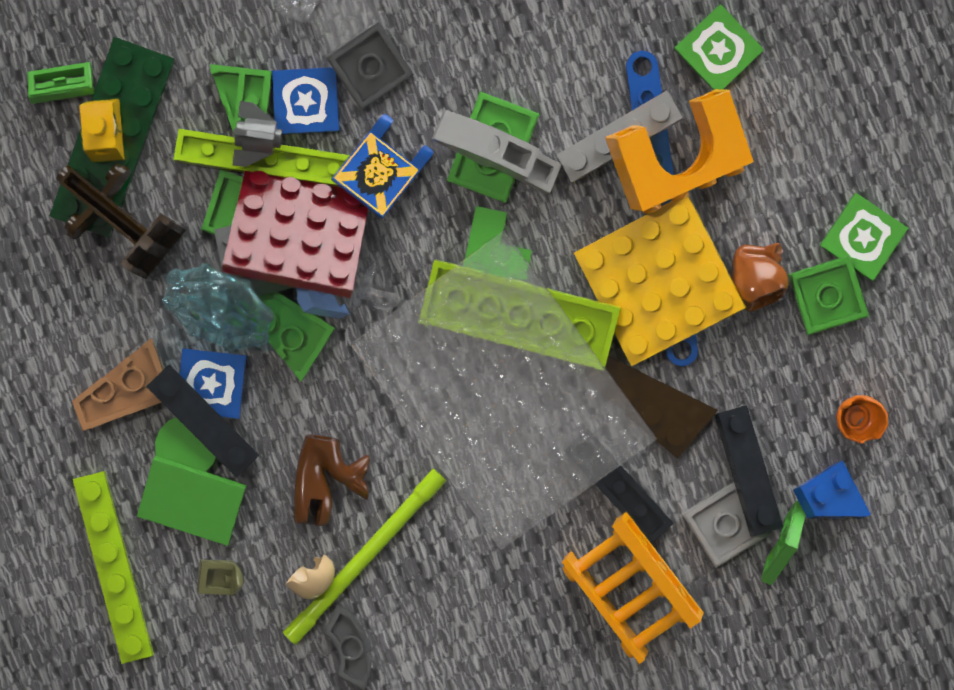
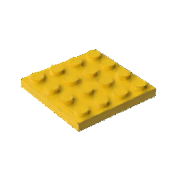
(662, 278)

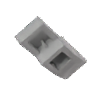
(497, 150)

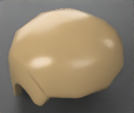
(312, 582)

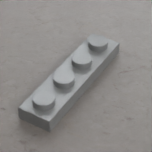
(593, 150)

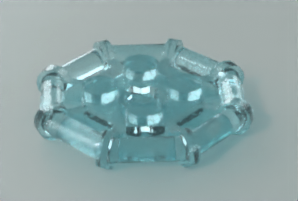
(217, 309)

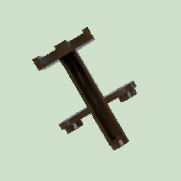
(149, 244)

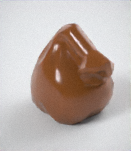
(759, 275)

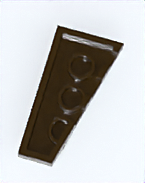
(666, 411)

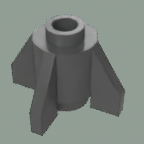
(255, 135)

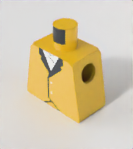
(102, 130)

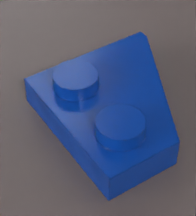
(831, 495)

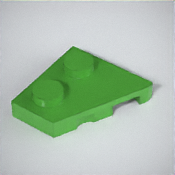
(239, 85)

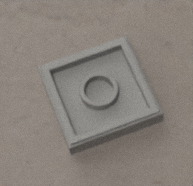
(721, 525)

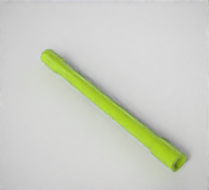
(422, 493)

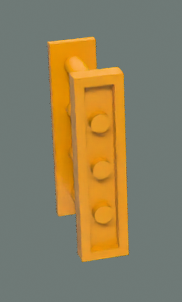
(644, 559)

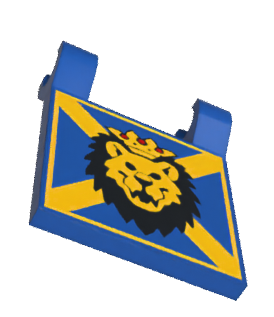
(377, 172)

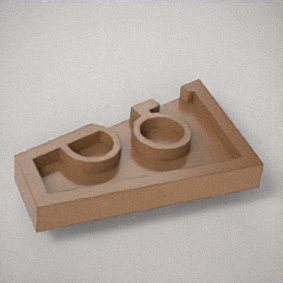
(121, 390)

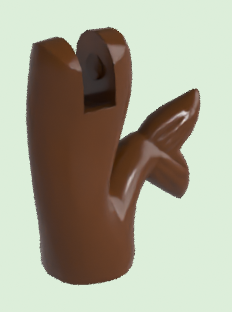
(310, 482)

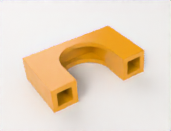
(721, 153)

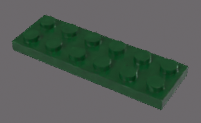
(138, 81)

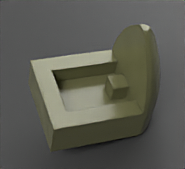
(219, 577)

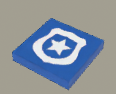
(306, 100)
(216, 378)

